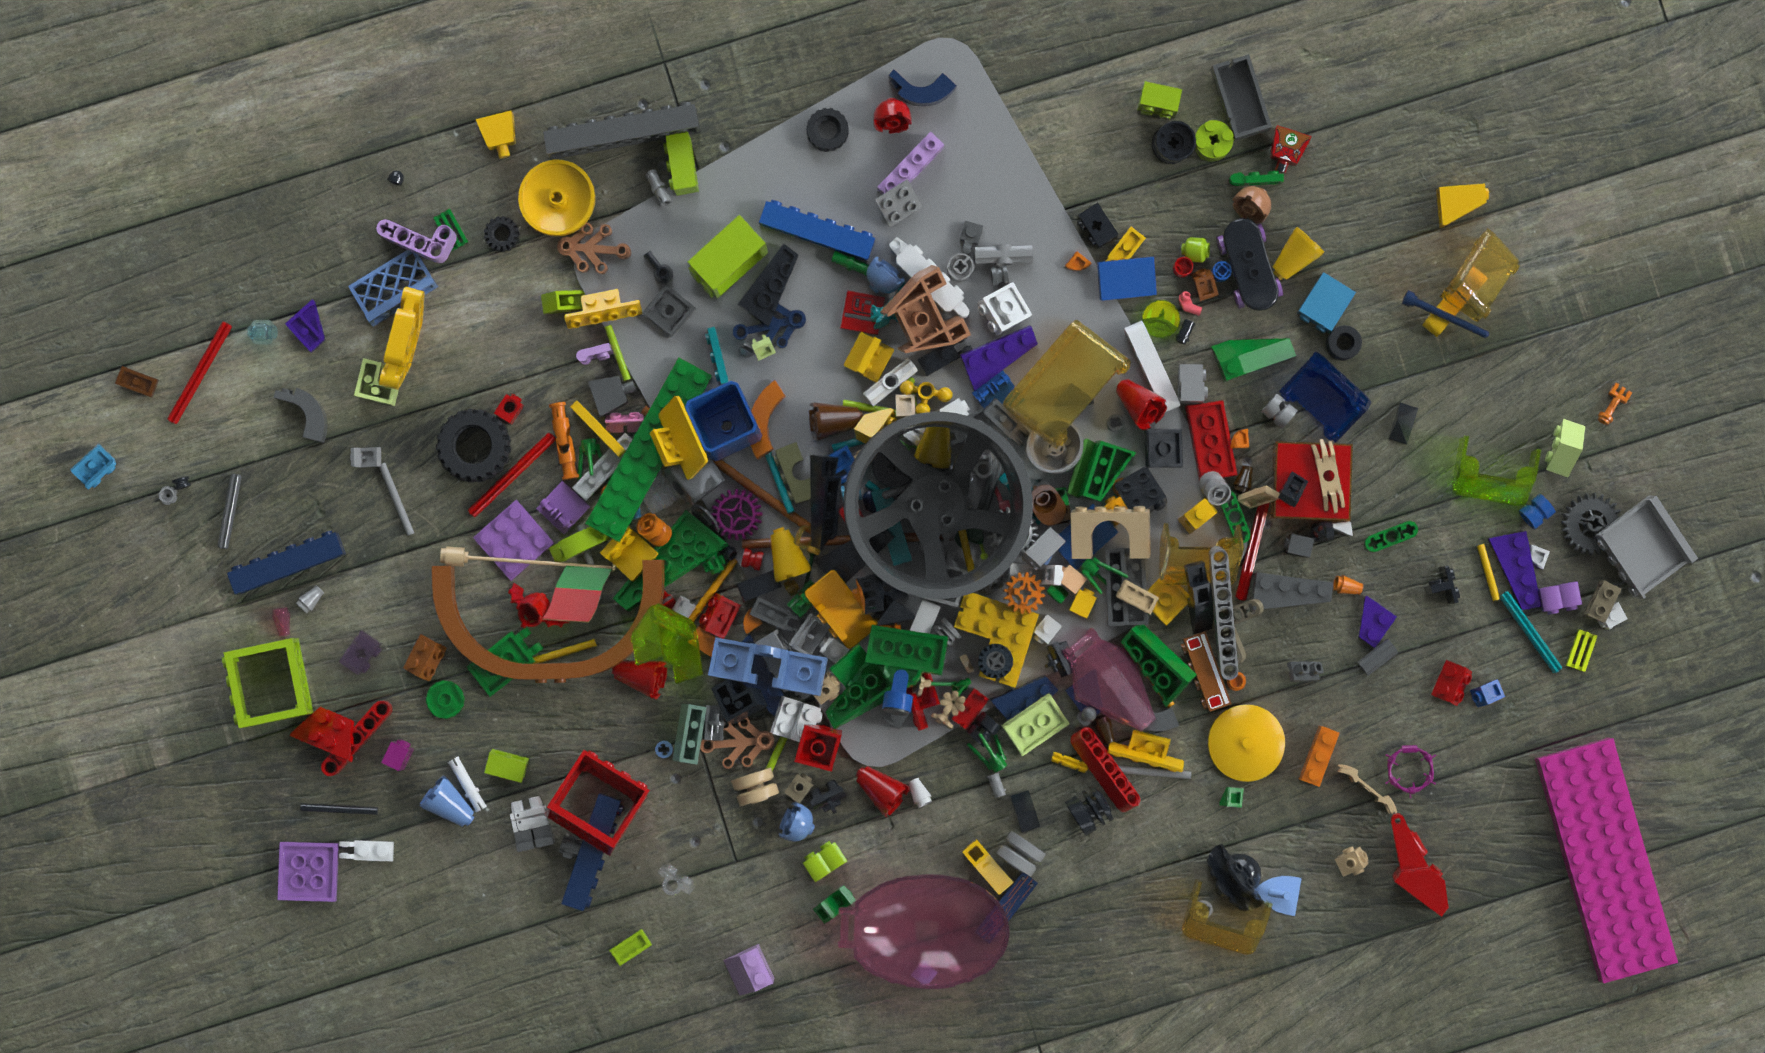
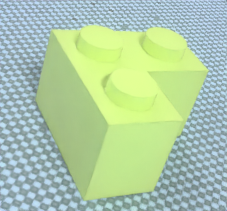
(369, 387)
(1566, 448)

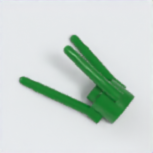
(588, 448)
(1090, 567)
(995, 762)

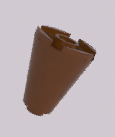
(832, 419)

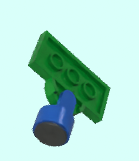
(904, 659)

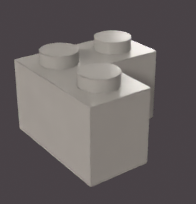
(1191, 384)

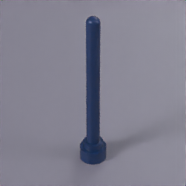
(1410, 299)

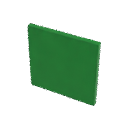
(849, 665)

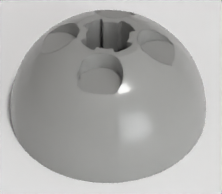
(1043, 456)

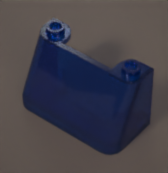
(1326, 396)

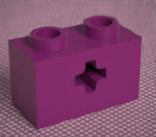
(398, 755)

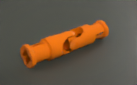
(562, 430)

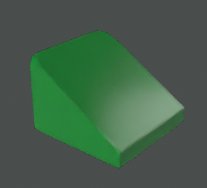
(1057, 593)

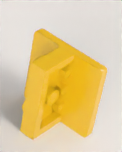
(869, 357)

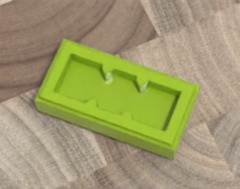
(630, 947)

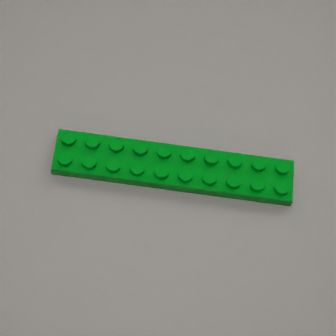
(641, 460)

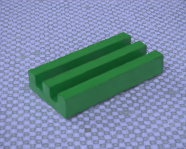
(443, 216)

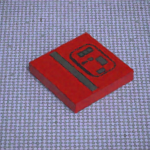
(857, 312)

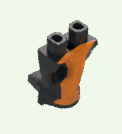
(872, 595)

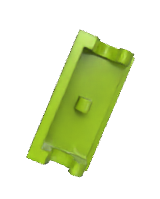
(506, 765)

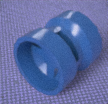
(1221, 271)

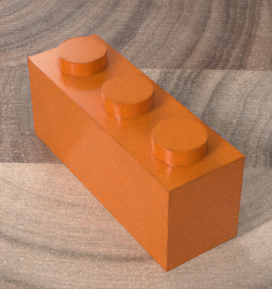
(1319, 756)

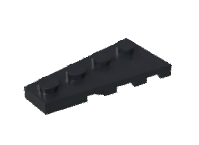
(766, 291)
(846, 559)

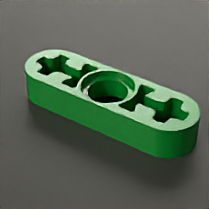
(1234, 501)
(1402, 526)

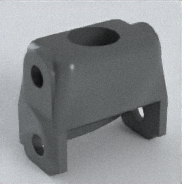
(699, 486)

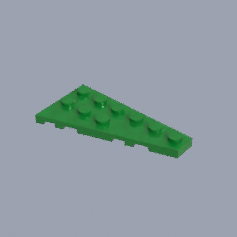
(686, 549)

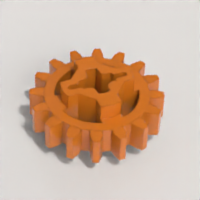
(1032, 594)

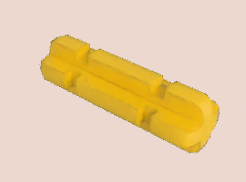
(1069, 762)

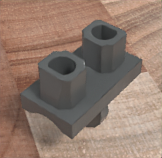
(1304, 671)
(713, 723)

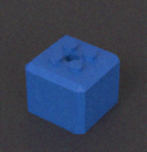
(719, 406)

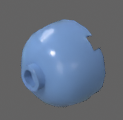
(883, 277)
(796, 823)

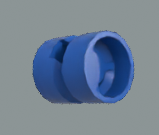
(1537, 511)

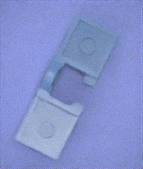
(797, 670)

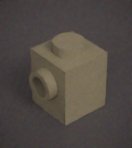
(799, 787)

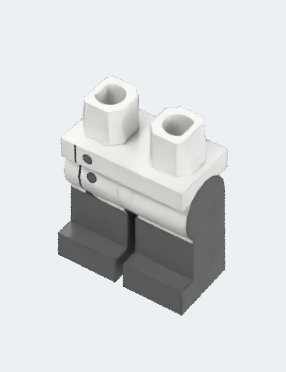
(525, 820)

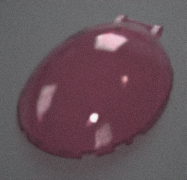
(927, 931)

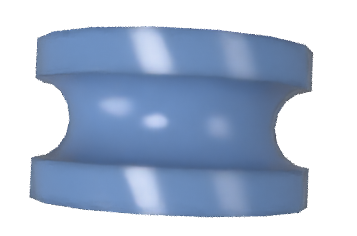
(667, 744)

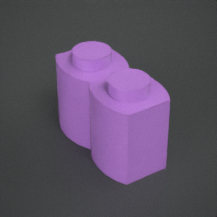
(1560, 596)

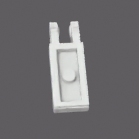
(369, 850)

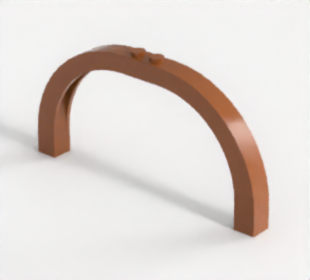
(446, 607)

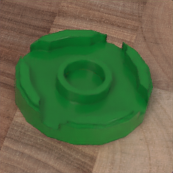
(445, 699)

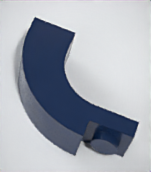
(922, 96)

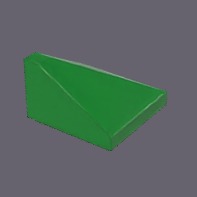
(1232, 797)

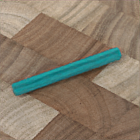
(1530, 632)

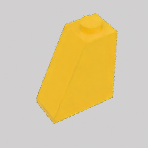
(1459, 200)

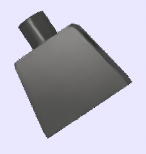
(610, 394)

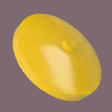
(556, 197)
(1246, 742)

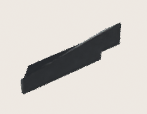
(825, 499)

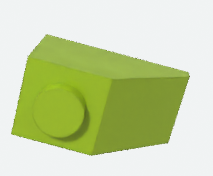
(562, 301)

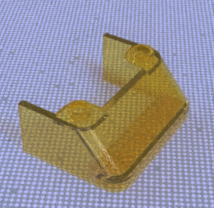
(1173, 558)
(1198, 928)

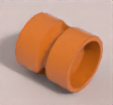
(654, 529)

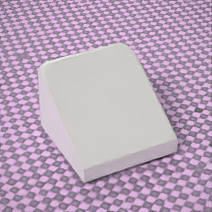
(1344, 528)

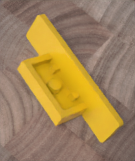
(601, 308)
(1147, 749)

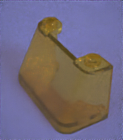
(1481, 276)

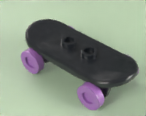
(1250, 264)

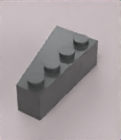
(1286, 591)

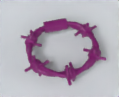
(1410, 749)

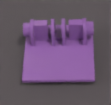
(563, 507)

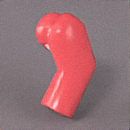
(1187, 305)

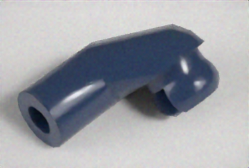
(869, 502)

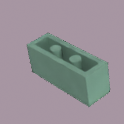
(689, 733)

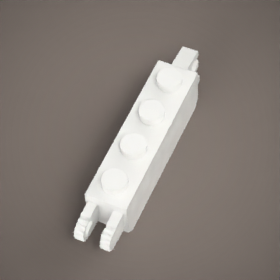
(911, 261)

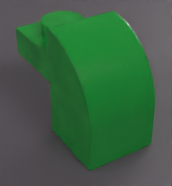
(830, 905)

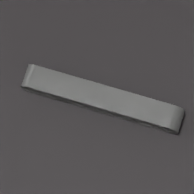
(1228, 620)

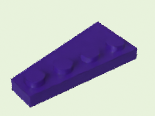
(993, 357)
(1517, 565)

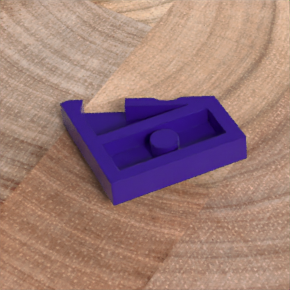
(307, 326)
(1374, 622)

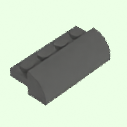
(1119, 611)

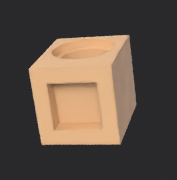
(1072, 579)

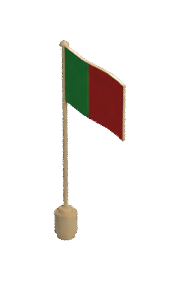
(575, 592)

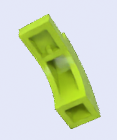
(577, 544)

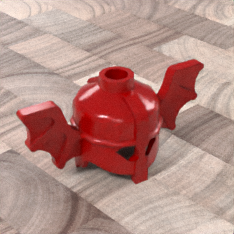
(533, 607)

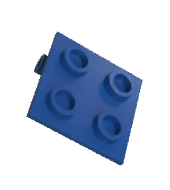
(996, 387)

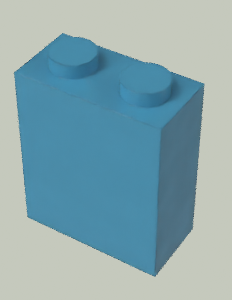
(1325, 303)

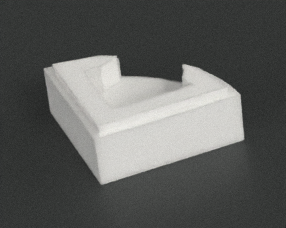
(1539, 556)

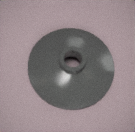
(705, 517)

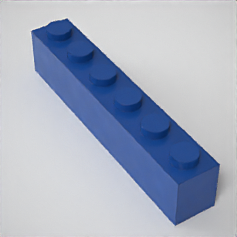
(817, 231)

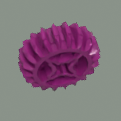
(752, 519)

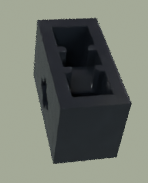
(1096, 215)

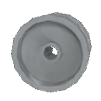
(1020, 854)

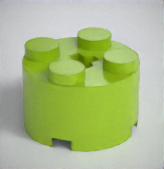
(1223, 136)

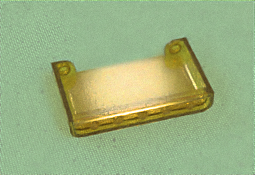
(1064, 382)

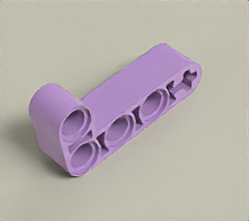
(414, 239)

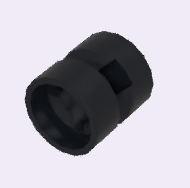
(988, 724)

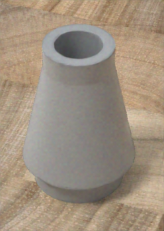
(309, 599)

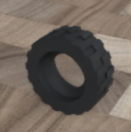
(830, 115)

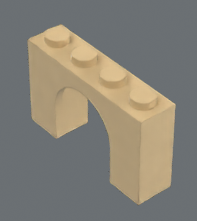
(1134, 520)

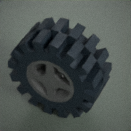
(1001, 660)

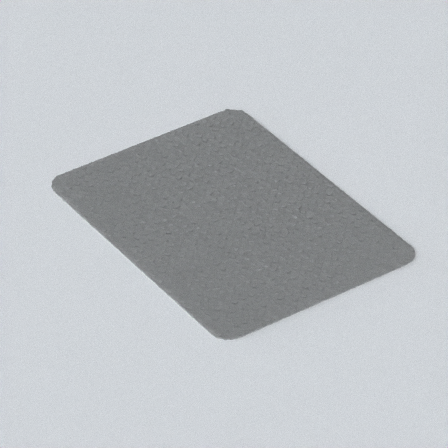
(978, 178)

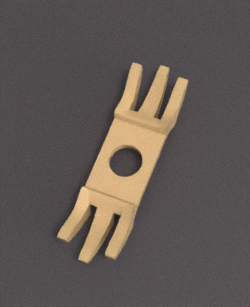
(1332, 487)
(1353, 774)

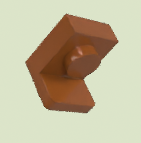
(1204, 284)

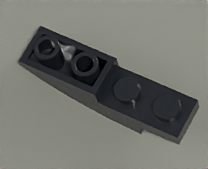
(1200, 597)

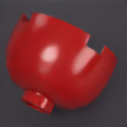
(892, 116)

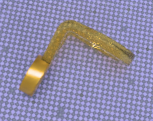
(809, 548)

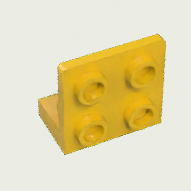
(629, 554)

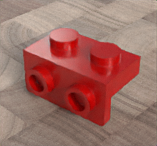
(1452, 683)

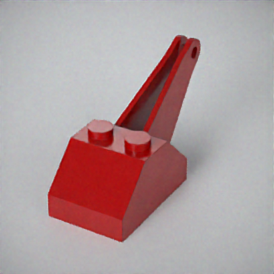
(1414, 873)

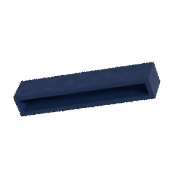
(286, 563)
(590, 858)

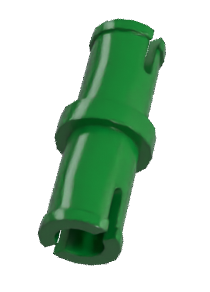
(850, 263)

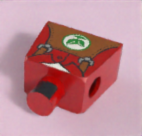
(1287, 147)

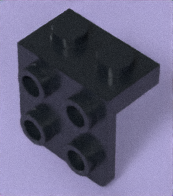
(1141, 490)

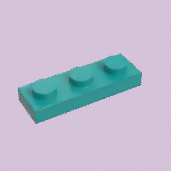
(716, 355)

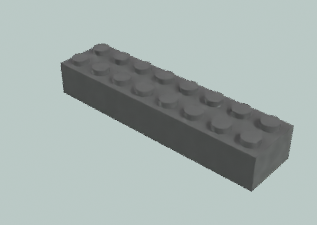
(620, 131)

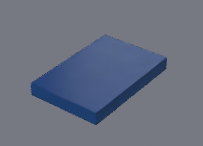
(1126, 278)
(1101, 535)

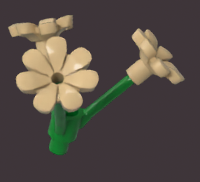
(952, 702)

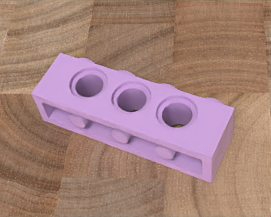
(913, 163)

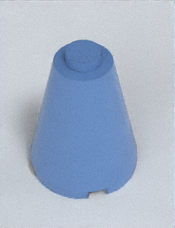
(447, 803)

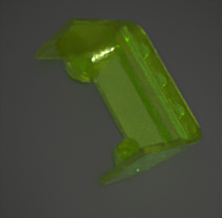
(1472, 484)
(668, 636)

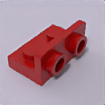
(719, 615)

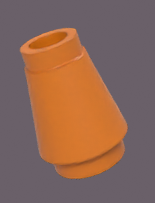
(1347, 585)

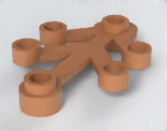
(591, 248)
(741, 743)

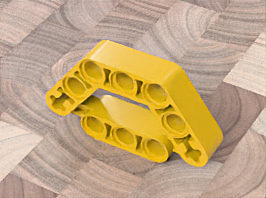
(403, 338)

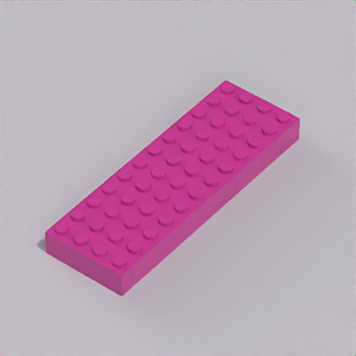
(1606, 860)

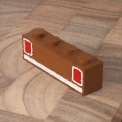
(1208, 675)

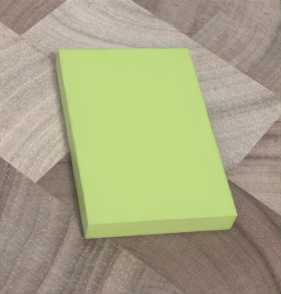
(1035, 724)

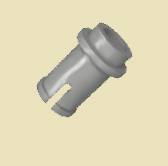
(996, 785)

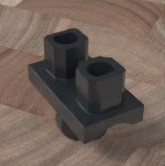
(1057, 659)
(828, 800)

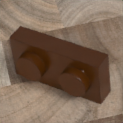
(136, 381)

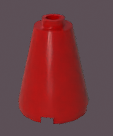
(1141, 403)
(645, 678)
(881, 789)

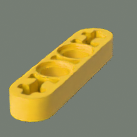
(600, 431)

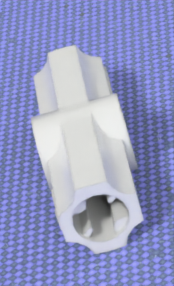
(899, 374)

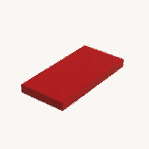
(1211, 439)

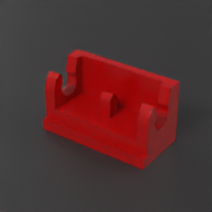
(973, 705)

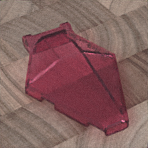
(1109, 681)

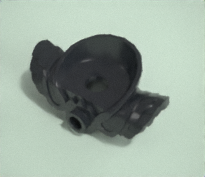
(1244, 871)

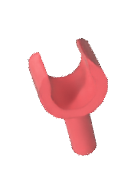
(1002, 504)

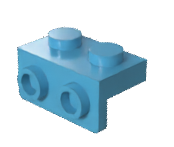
(94, 466)

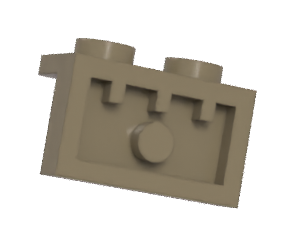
(1602, 601)

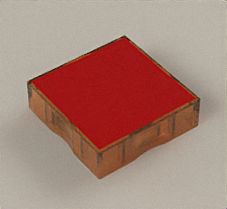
(1301, 460)

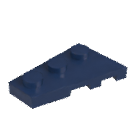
(1017, 700)

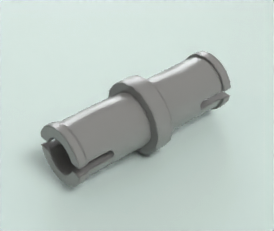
(658, 188)

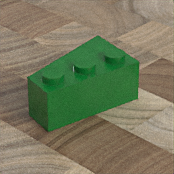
(1103, 469)

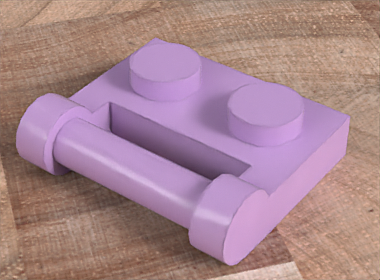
(600, 352)

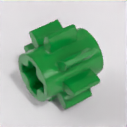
(714, 564)

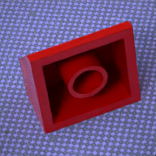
(818, 746)

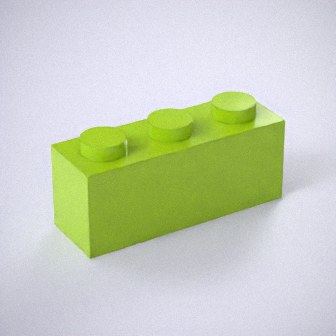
(681, 164)

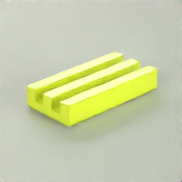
(1588, 654)

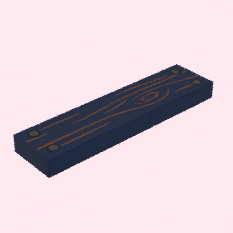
(1017, 894)

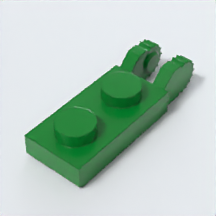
(1255, 178)

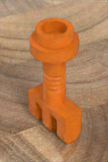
(1605, 417)

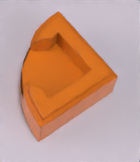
(1078, 262)
(1240, 439)
(751, 622)

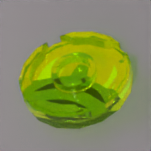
(1161, 318)

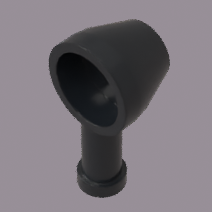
(658, 267)

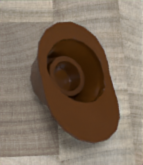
(1048, 504)

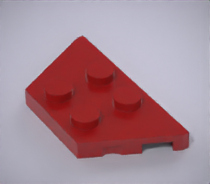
(327, 732)

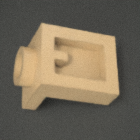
(905, 405)

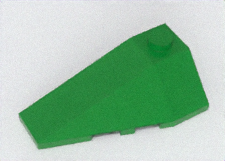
(1246, 356)
(860, 695)

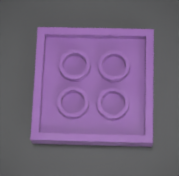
(513, 536)
(308, 871)

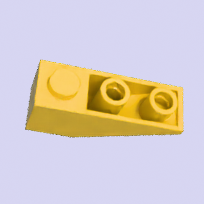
(987, 866)

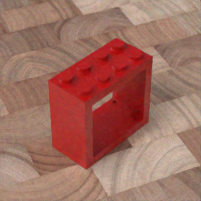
(607, 773)

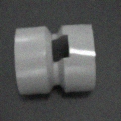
(1279, 411)
(1215, 488)

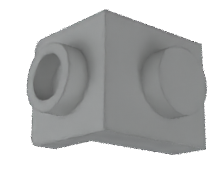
(366, 457)

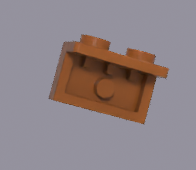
(425, 657)

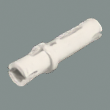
(467, 784)

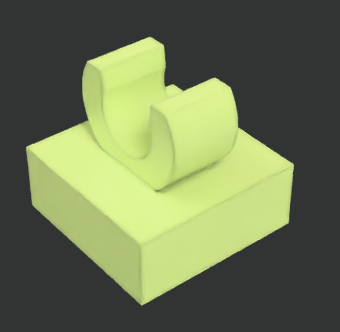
(763, 348)

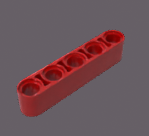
(365, 734)
(1105, 769)

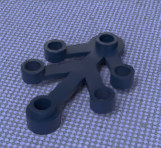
(775, 325)

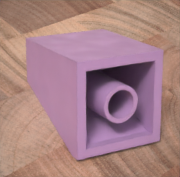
(749, 970)

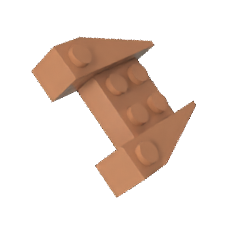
(920, 315)

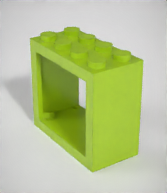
(727, 257)
(299, 679)

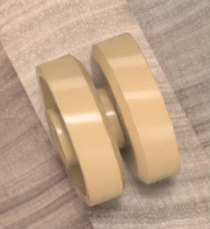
(755, 787)

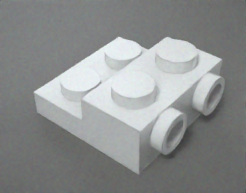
(1004, 309)
(792, 716)

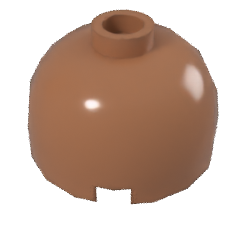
(1252, 203)

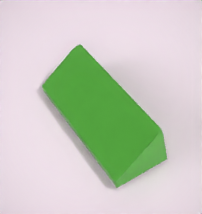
(1080, 469)

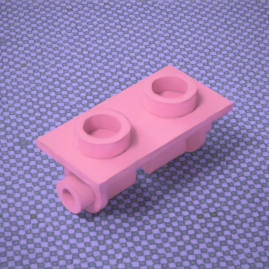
(615, 422)

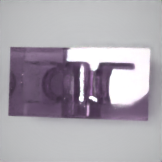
(351, 656)

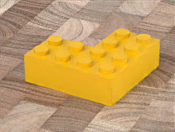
(1000, 625)

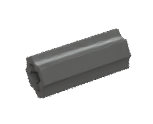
(1377, 657)

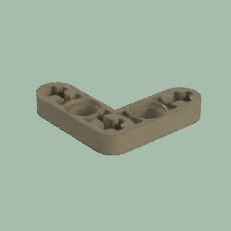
(1245, 616)

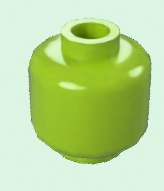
(1196, 249)

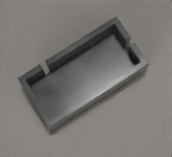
(1241, 97)

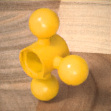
(943, 394)

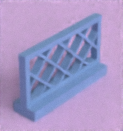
(390, 306)

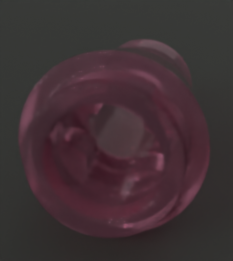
(282, 620)

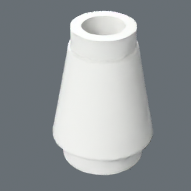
(919, 793)

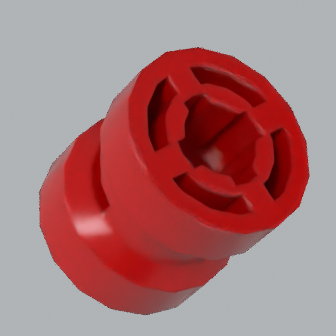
(1183, 267)
(752, 559)

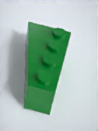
(1158, 663)

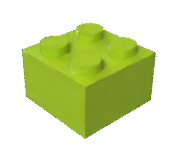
(1159, 100)

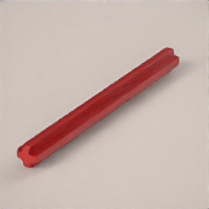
(199, 373)
(511, 475)
(1252, 551)

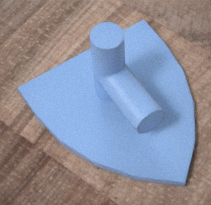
(1281, 892)

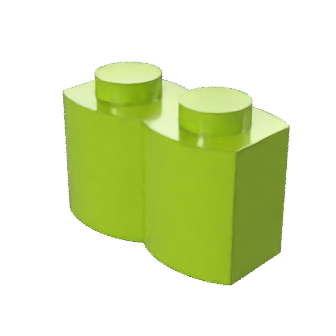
(824, 861)

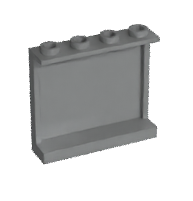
(1645, 546)

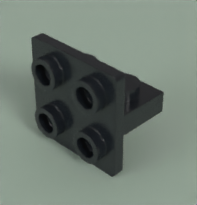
(1445, 583)

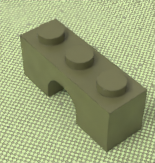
(788, 457)

